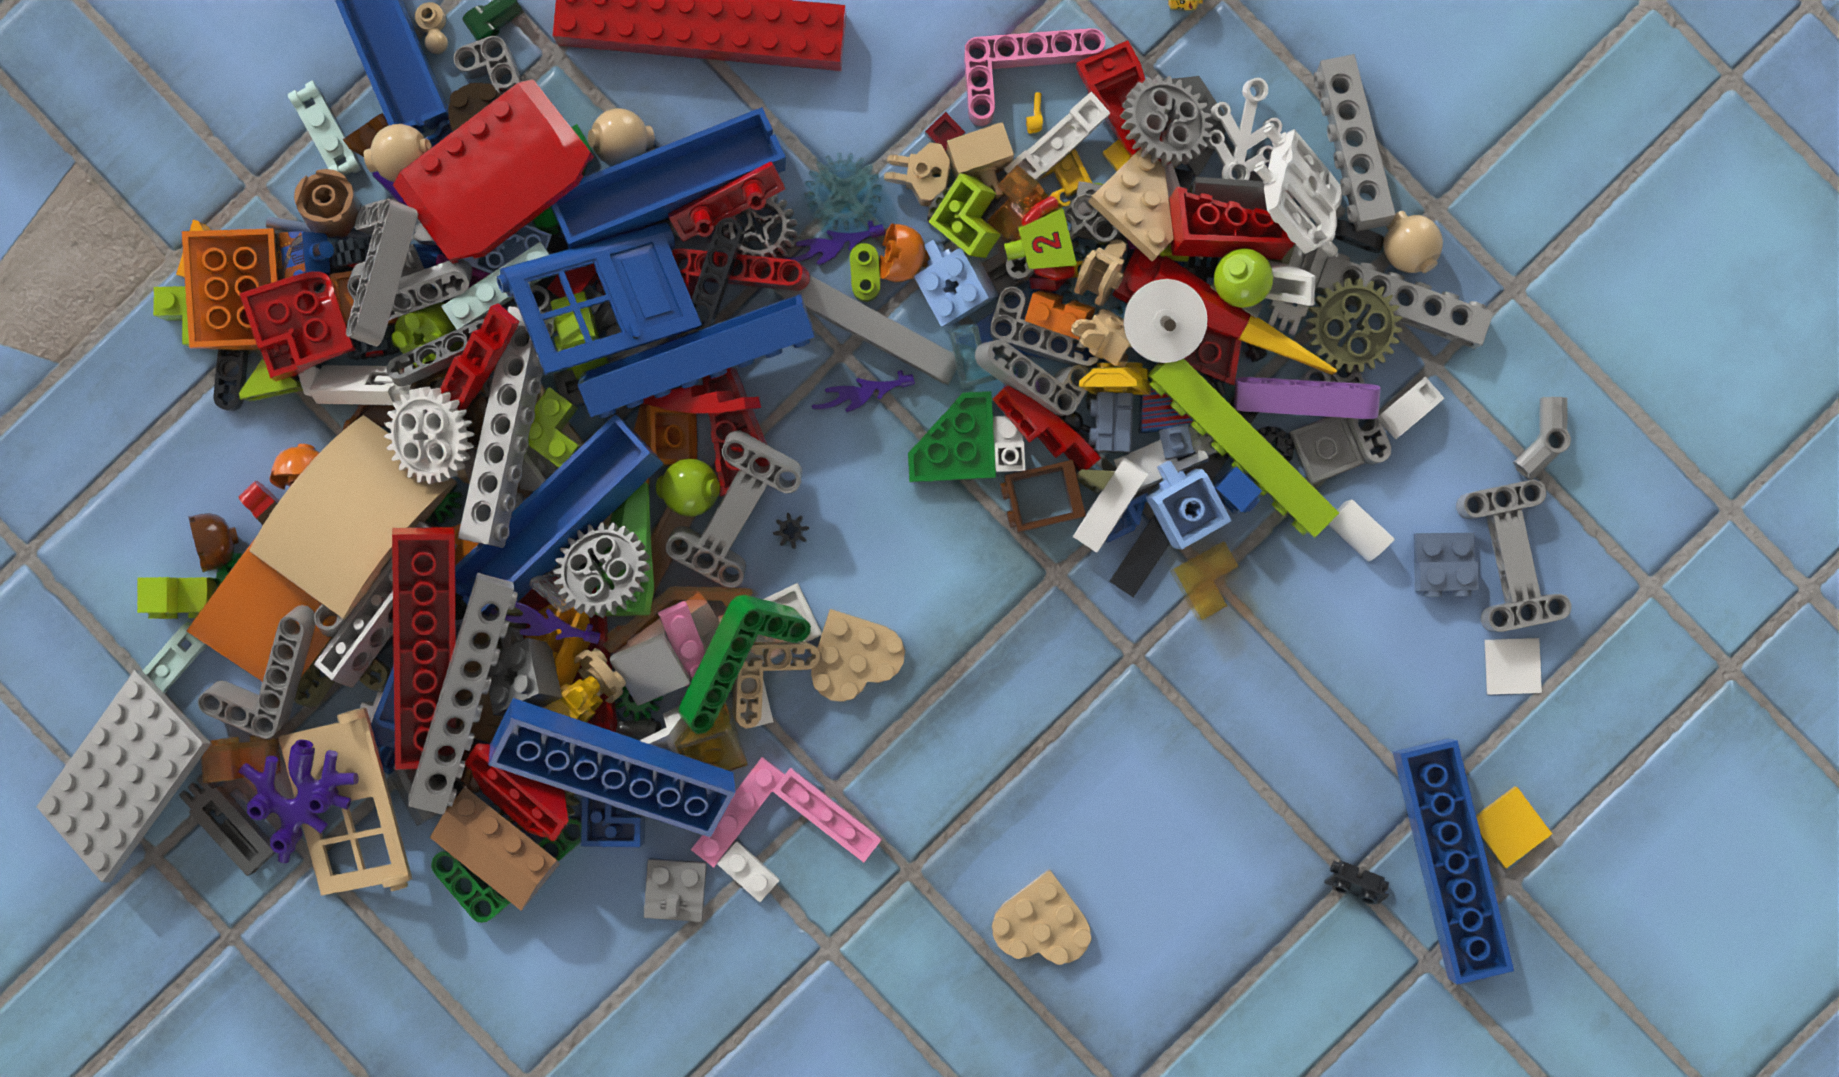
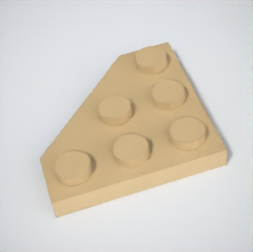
(1138, 204)

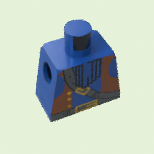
(302, 253)

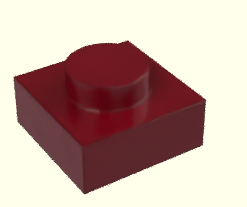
(944, 129)
(1047, 285)

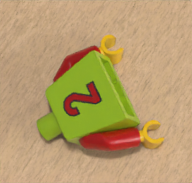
(1046, 240)

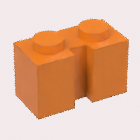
(1049, 312)

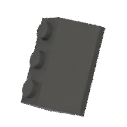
(1246, 192)

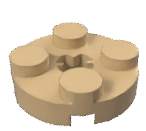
(595, 665)

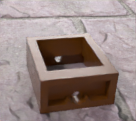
(1072, 490)

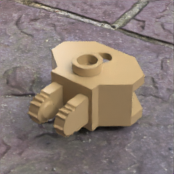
(920, 172)
(1102, 271)
(1104, 337)

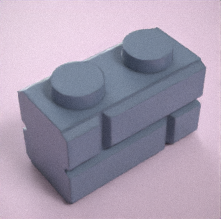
(1112, 422)

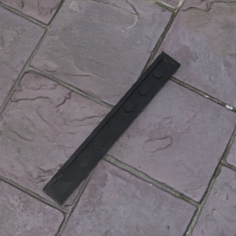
(1152, 540)

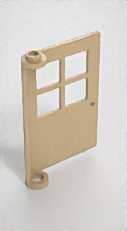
(357, 754)

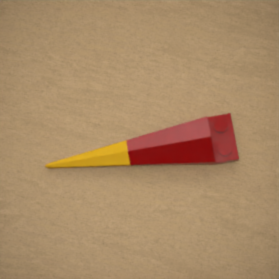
(1220, 315)

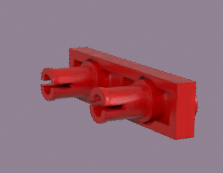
(727, 201)

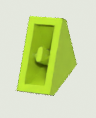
(261, 386)

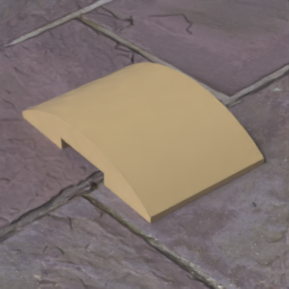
(339, 517)

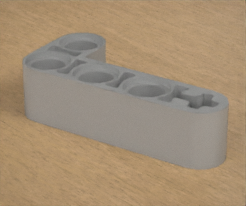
(485, 64)
(1079, 224)
(414, 286)
(1046, 336)
(1029, 373)
(1375, 424)

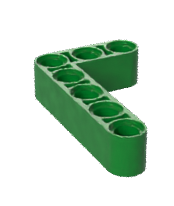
(728, 650)
(481, 890)

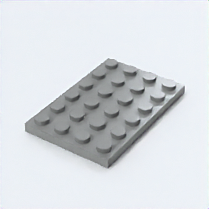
(123, 776)

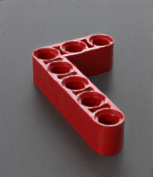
(751, 270)

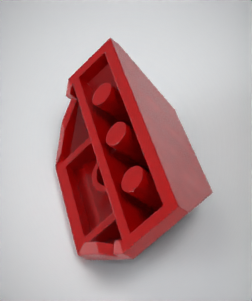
(530, 803)

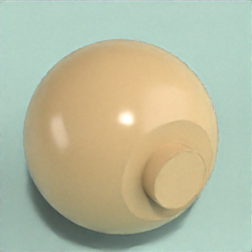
(620, 136)
(394, 150)
(1413, 243)

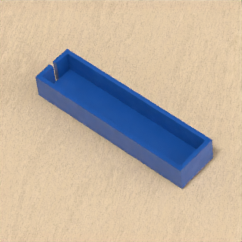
(395, 62)
(666, 179)
(696, 356)
(573, 497)

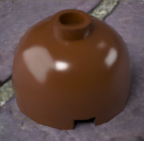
(213, 540)

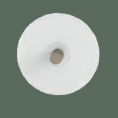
(1165, 320)

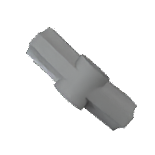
(1540, 453)

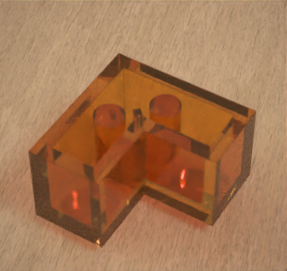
(1021, 195)
(228, 755)

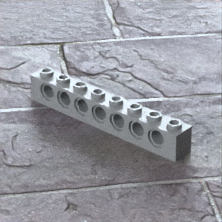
(496, 440)
(437, 797)

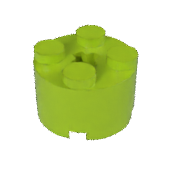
(421, 328)

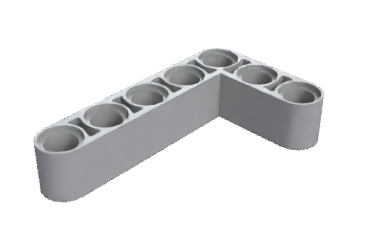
(391, 233)
(270, 710)

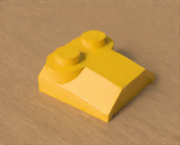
(1126, 379)

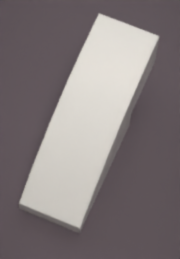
(1292, 284)
(1110, 505)

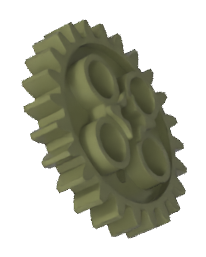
(1374, 341)

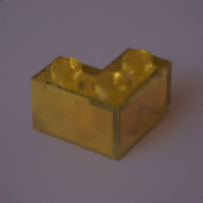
(1197, 576)

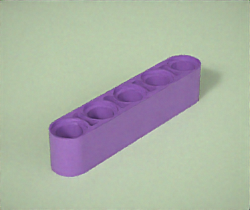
(1307, 397)

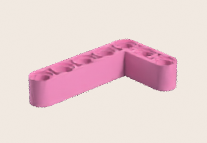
(1020, 58)

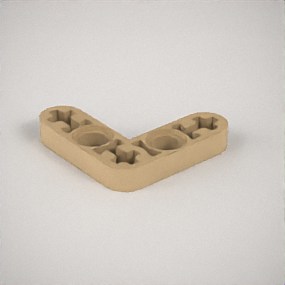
(755, 670)

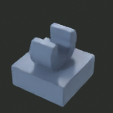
(1176, 442)

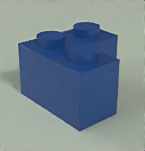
(607, 829)

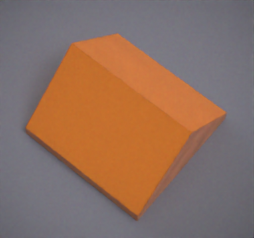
(671, 434)

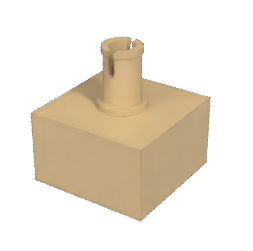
(981, 154)

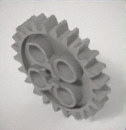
(1189, 130)
(625, 554)

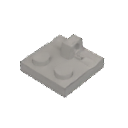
(675, 890)

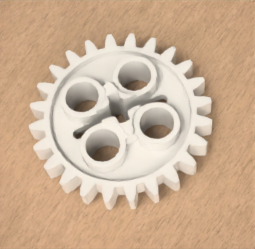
(429, 435)

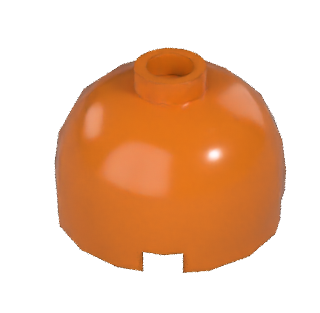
(903, 253)
(291, 464)

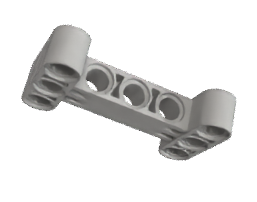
(734, 510)
(1513, 556)

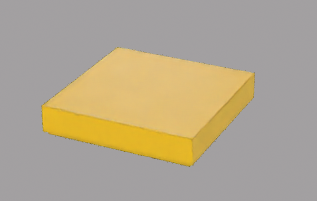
(1511, 827)

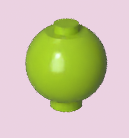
(1243, 278)
(688, 487)

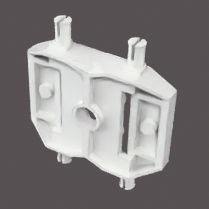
(1300, 175)

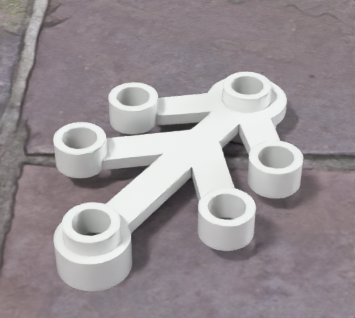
(1242, 136)

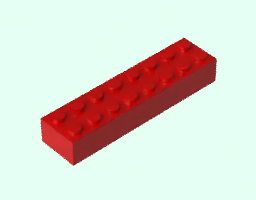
(421, 633)

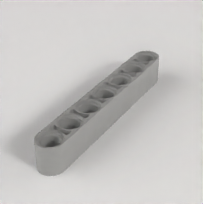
(875, 329)

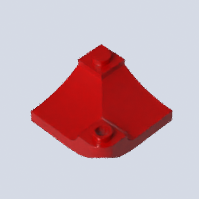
(296, 323)

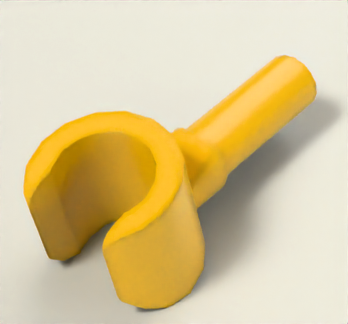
(1035, 122)

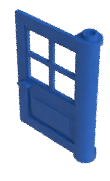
(638, 282)

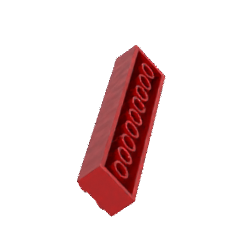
(724, 30)

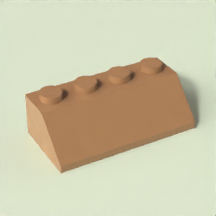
(493, 849)

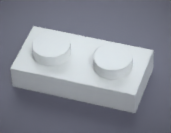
(748, 871)

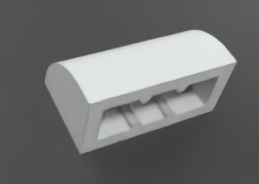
(1360, 530)

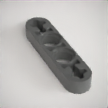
(443, 359)

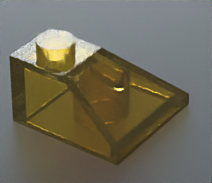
(717, 746)

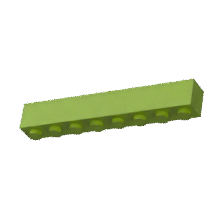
(1243, 444)

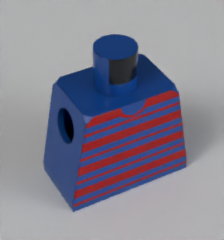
(1157, 413)

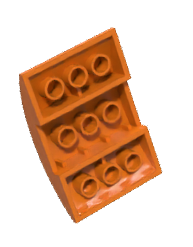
(245, 615)

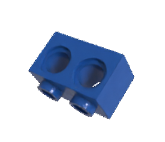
(1237, 491)

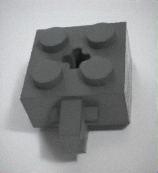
(523, 672)

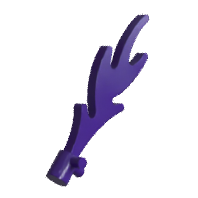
(832, 247)
(861, 395)
(540, 625)

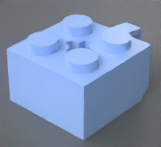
(940, 277)
(1170, 504)

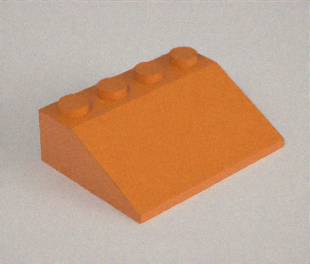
(215, 272)

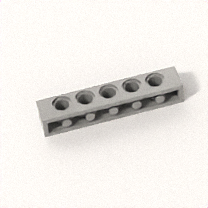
(1344, 73)
(1475, 316)
(362, 632)

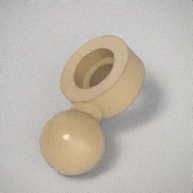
(435, 40)

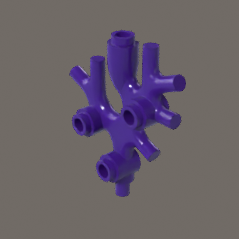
(312, 798)

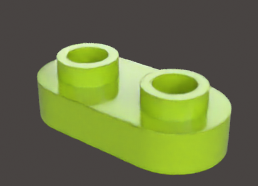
(865, 271)

